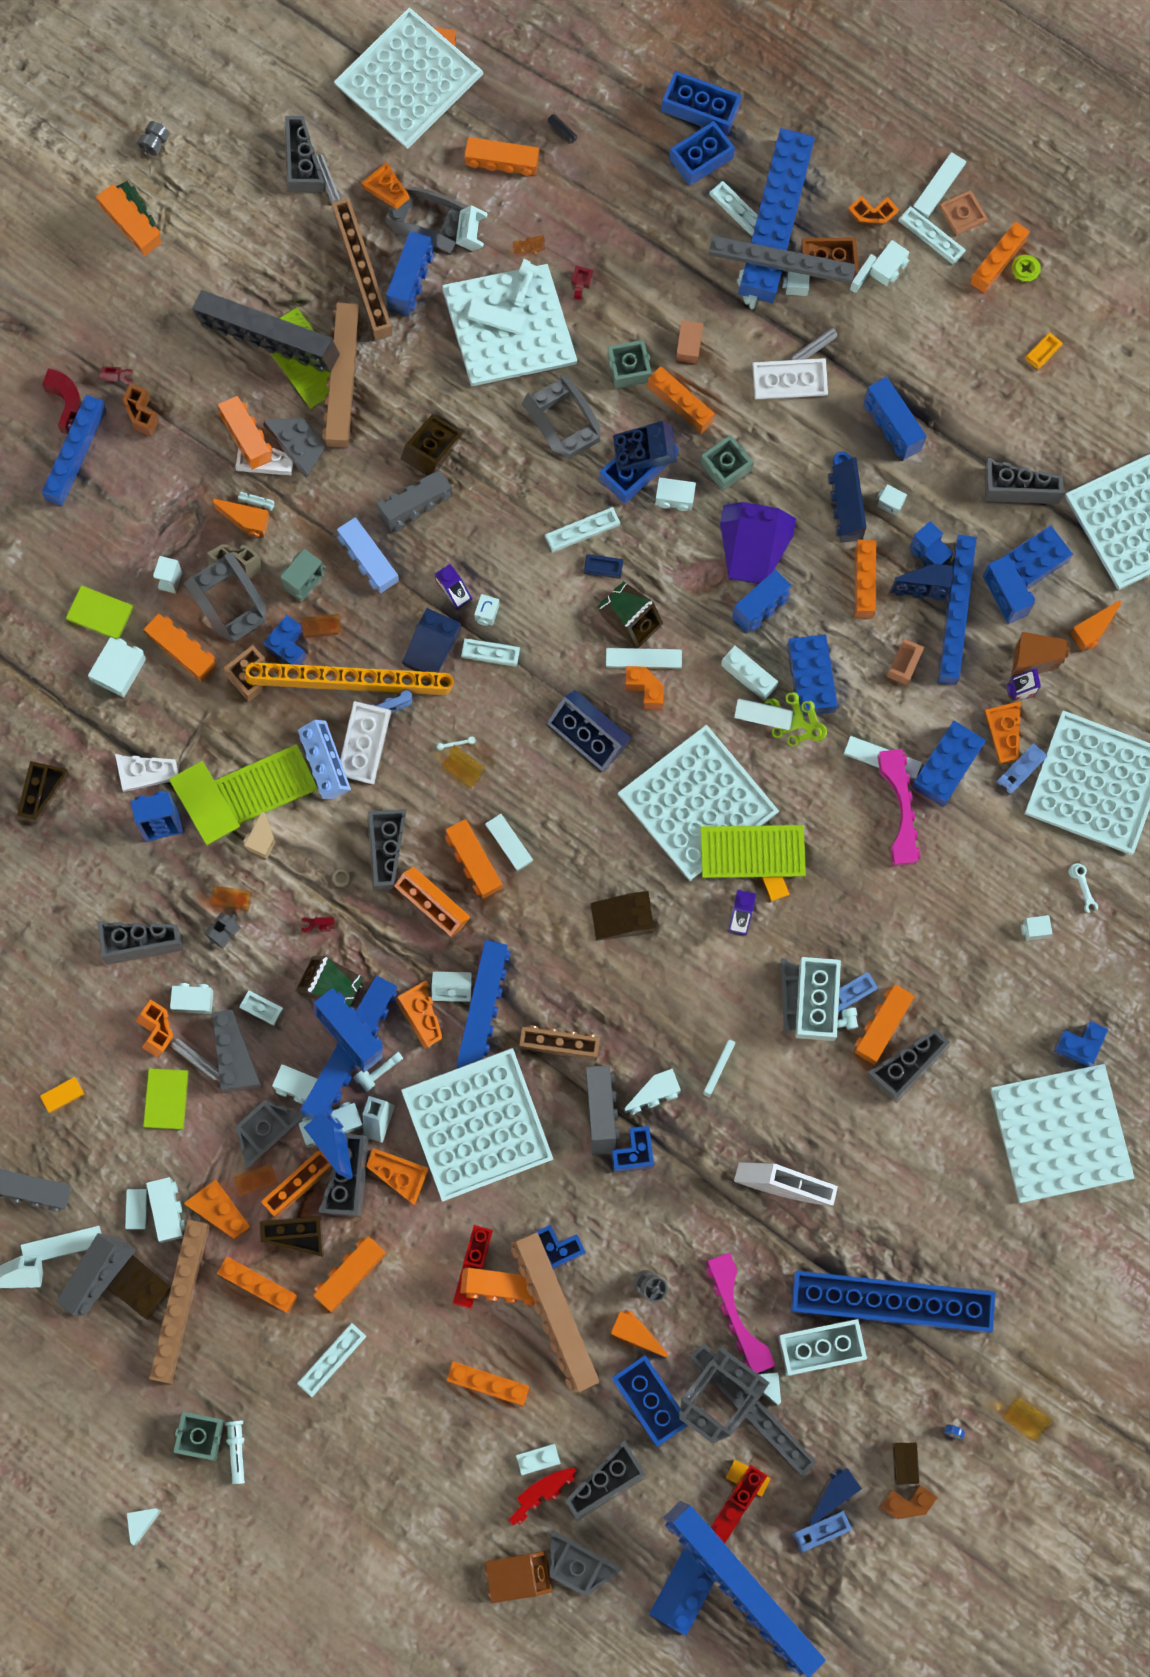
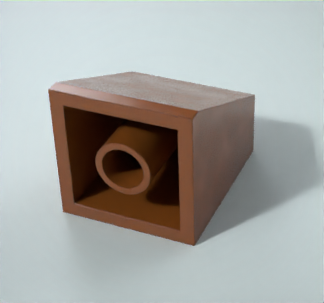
(1038, 653)
(518, 1577)

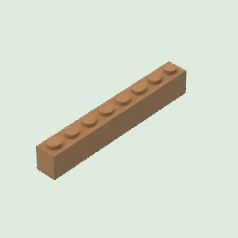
(362, 269)
(342, 376)
(179, 1302)
(554, 1312)

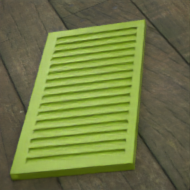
(306, 379)
(267, 784)
(752, 851)

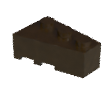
(39, 790)
(294, 1233)

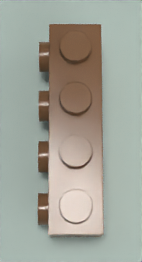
(559, 1043)

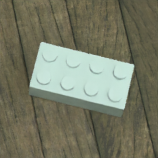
(818, 999)
(822, 1347)

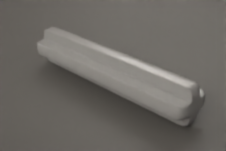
(328, 181)
(815, 345)
(195, 1059)

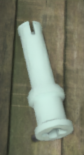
(237, 1477)

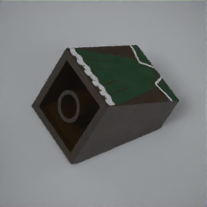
(631, 614)
(323, 975)

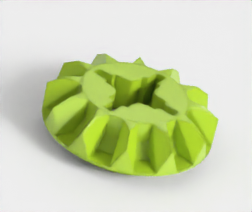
(1026, 260)

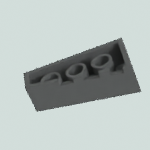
(1021, 485)
(385, 838)
(137, 940)
(233, 1057)
(903, 1070)
(601, 1109)
(34, 1190)
(343, 1195)

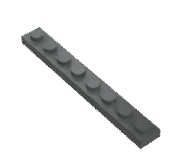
(781, 259)
(758, 1416)

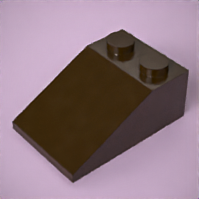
(430, 445)
(622, 916)
(139, 1287)

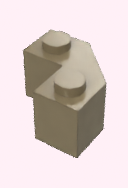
(245, 556)

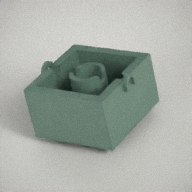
(629, 364)
(726, 462)
(302, 575)
(198, 1436)

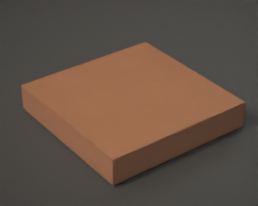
(963, 213)

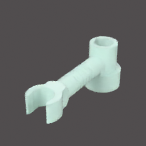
(529, 271)
(1083, 883)
(848, 1019)
(367, 1080)

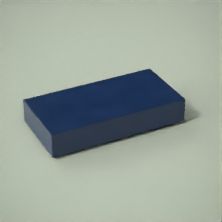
(603, 566)

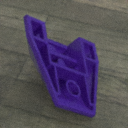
(754, 539)

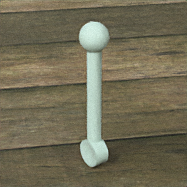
(471, 740)

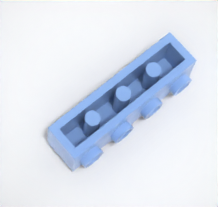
(367, 555)
(324, 759)

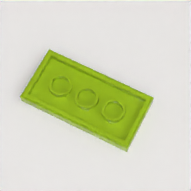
(204, 803)

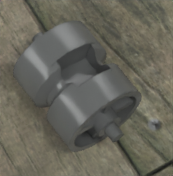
(154, 137)
(222, 930)
(650, 1286)

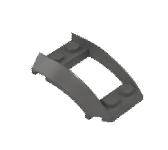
(446, 237)
(552, 395)
(211, 577)
(737, 1372)

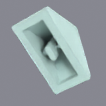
(772, 1392)
(140, 1522)

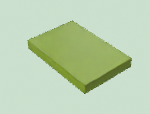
(99, 612)
(166, 1099)

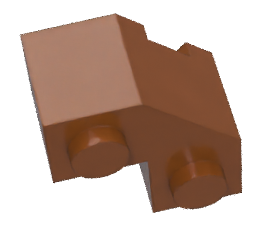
(142, 419)
(917, 1504)

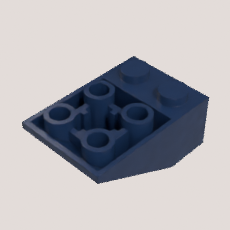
(645, 447)
(930, 581)

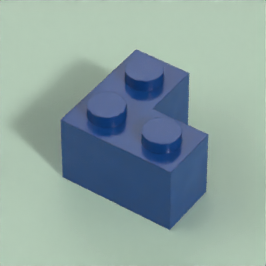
(929, 547)
(281, 642)
(1083, 1048)
(638, 1156)
(562, 1252)

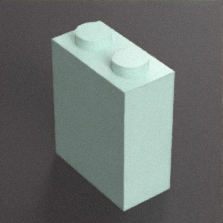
(117, 666)

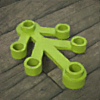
(799, 722)

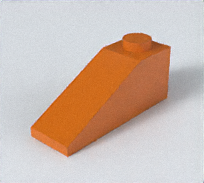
(248, 519)
(1090, 631)
(634, 1332)

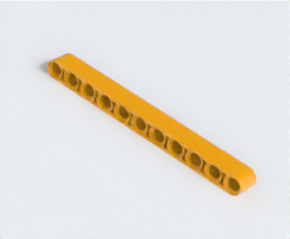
(341, 683)

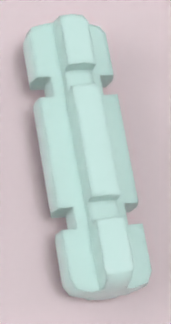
(256, 501)

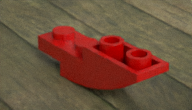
(475, 1259)
(547, 1487)
(738, 1502)

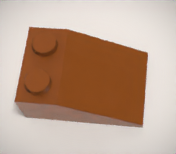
(836, 249)

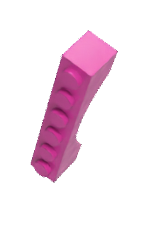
(892, 768)
(724, 1272)

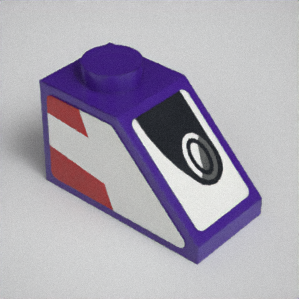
(453, 586)
(1024, 685)
(742, 912)

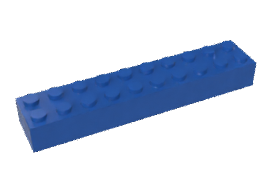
(777, 210)
(893, 1302)
(744, 1589)

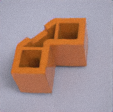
(865, 214)
(641, 679)
(155, 1020)

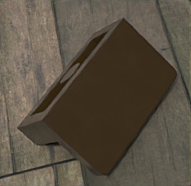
(905, 1463)

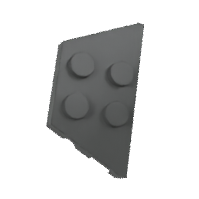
(297, 441)
(789, 984)
(264, 1129)
(578, 1566)

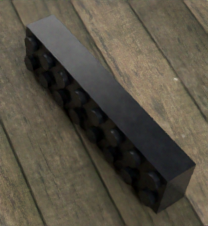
(266, 331)

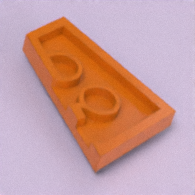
(386, 186)
(1004, 730)
(419, 1013)
(398, 1173)
(218, 1209)

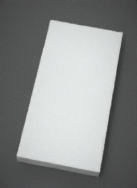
(790, 379)
(364, 741)

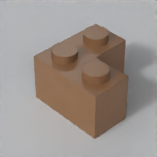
(236, 672)

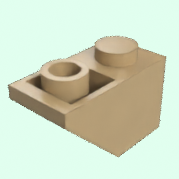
(260, 839)

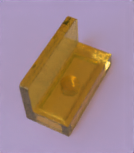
(463, 766)
(1026, 1418)

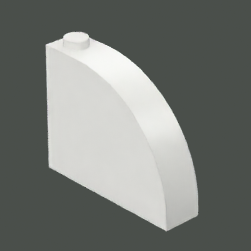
(785, 1183)

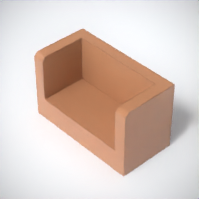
(689, 342)
(905, 662)

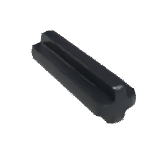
(562, 128)

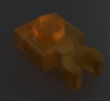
(532, 244)

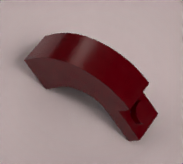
(61, 385)

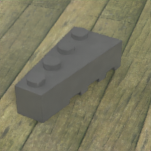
(301, 164)
(414, 501)
(94, 1273)
(606, 1482)

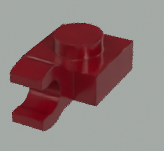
(581, 279)
(113, 374)
(324, 924)

